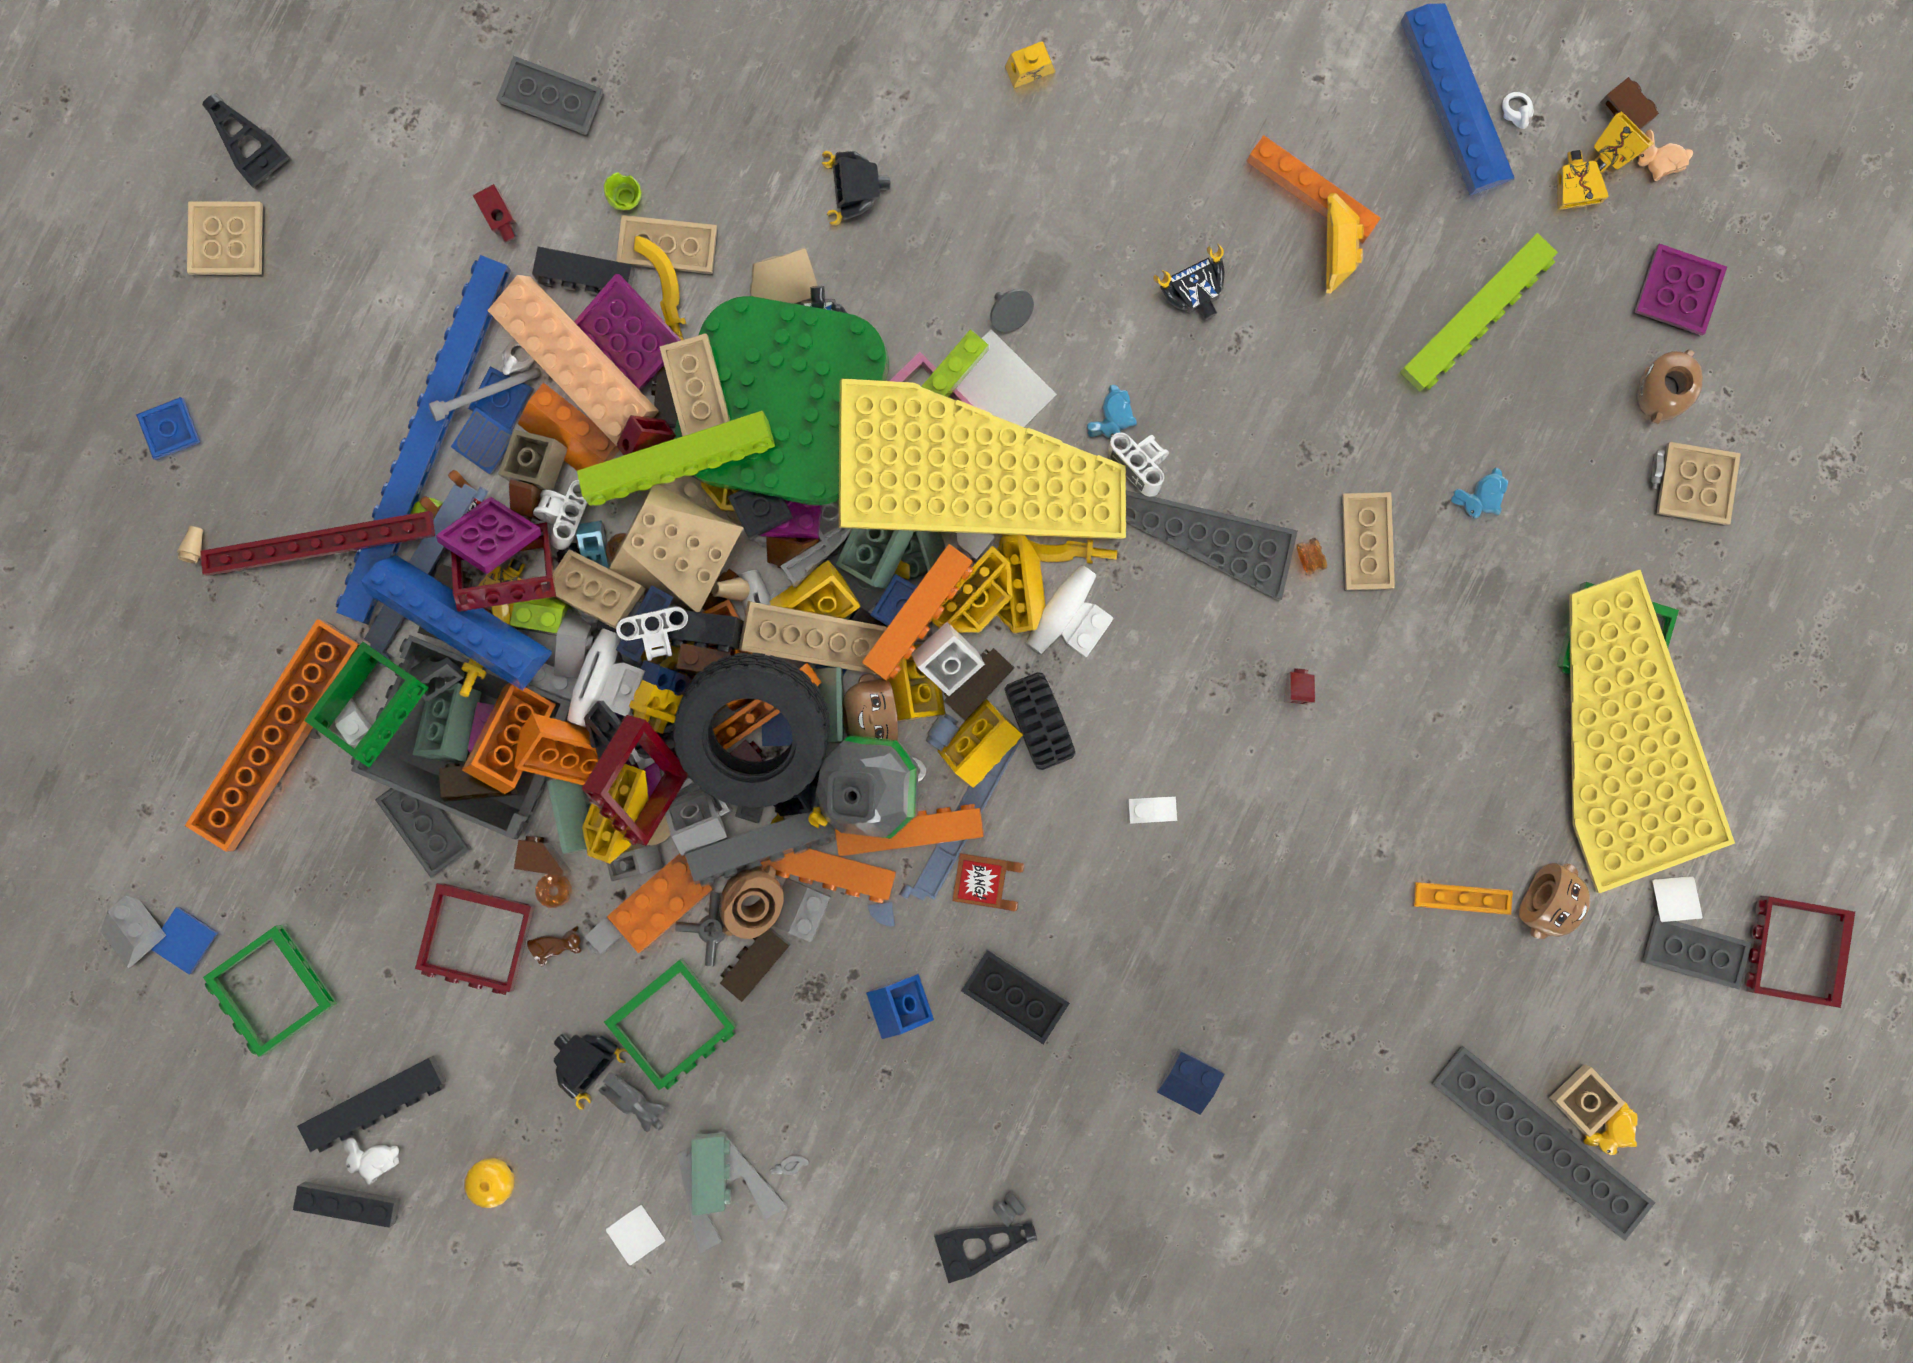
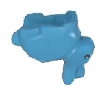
(1116, 412)
(1486, 497)

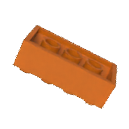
(556, 418)
(555, 749)

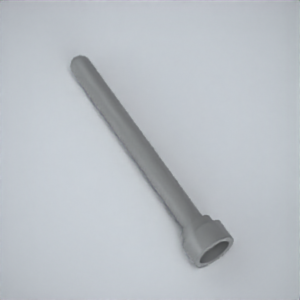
(442, 408)

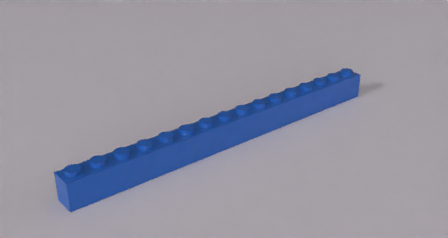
(425, 434)

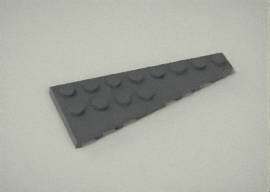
(1235, 545)

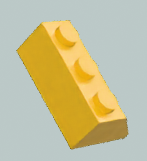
(820, 593)
(915, 693)
(980, 743)

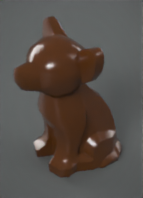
(549, 945)

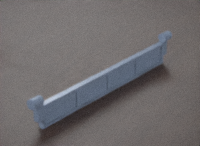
(425, 559)
(946, 853)

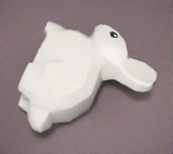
(371, 1162)

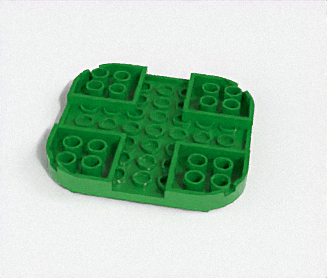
(791, 368)

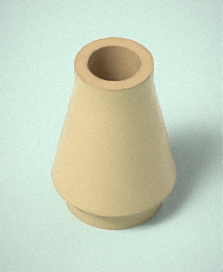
(191, 545)
(733, 589)

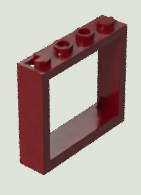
(510, 591)
(634, 731)
(1838, 957)
(454, 975)

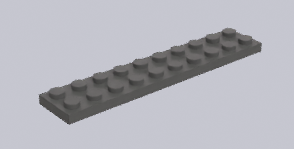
(1543, 1143)

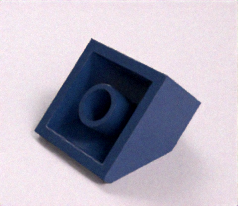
(1190, 1082)

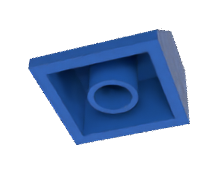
(900, 1006)

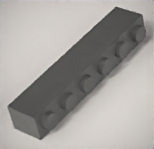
(756, 847)

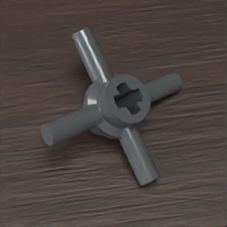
(705, 935)

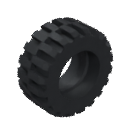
(1040, 721)

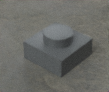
(749, 814)

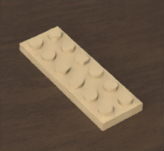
(808, 636)

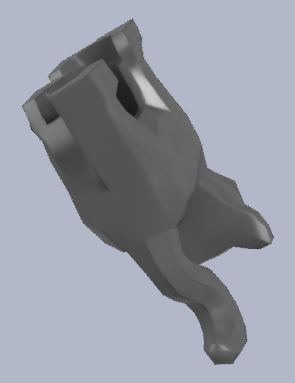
(632, 1101)

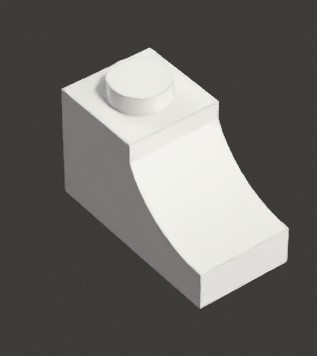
(352, 723)
(1151, 810)

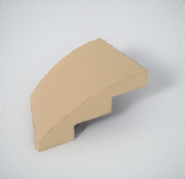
(783, 277)

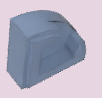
(882, 913)

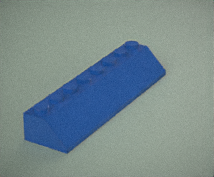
(1456, 97)
(469, 631)

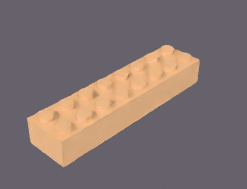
(569, 357)

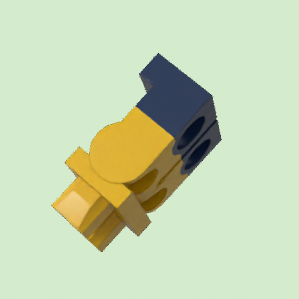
(659, 695)

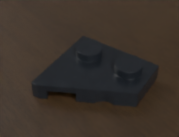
(602, 726)

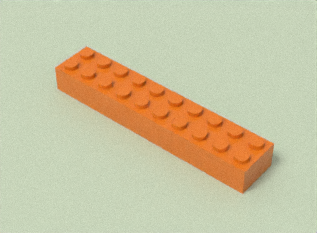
(271, 739)

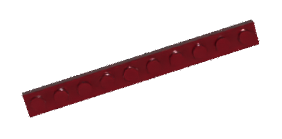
(317, 543)

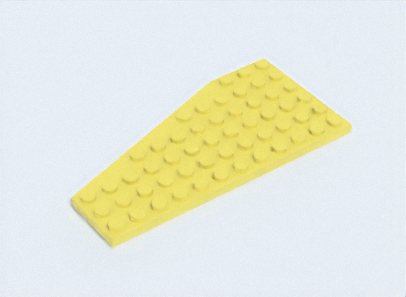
(955, 468)
(1636, 758)

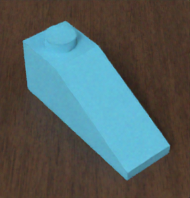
(593, 542)

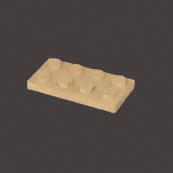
(686, 244)
(694, 384)
(1368, 541)
(595, 589)

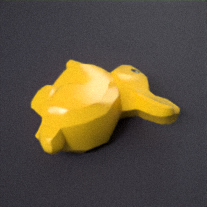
(1618, 1132)

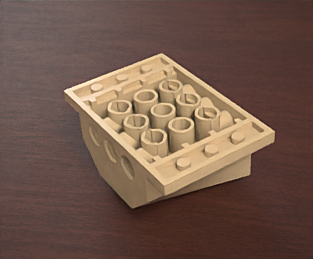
(678, 543)

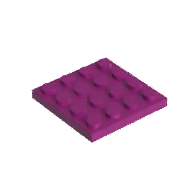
(627, 331)

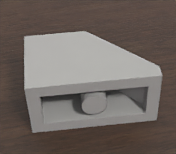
(635, 862)

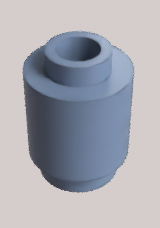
(942, 731)

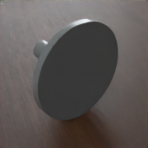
(1011, 309)

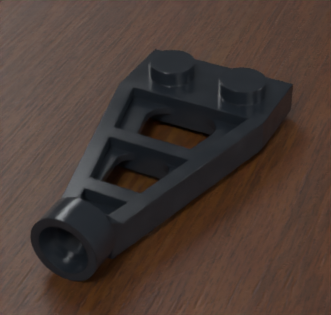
(262, 161)
(954, 1256)

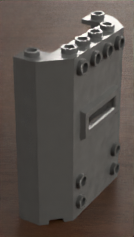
(420, 776)

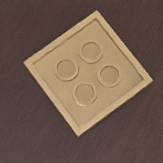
(224, 238)
(1698, 483)

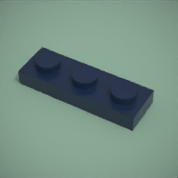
(654, 600)

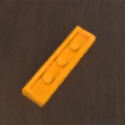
(1462, 898)

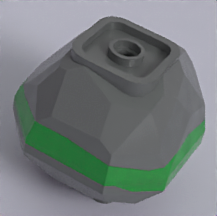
(868, 787)

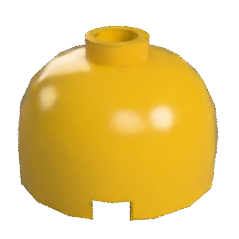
(489, 1183)

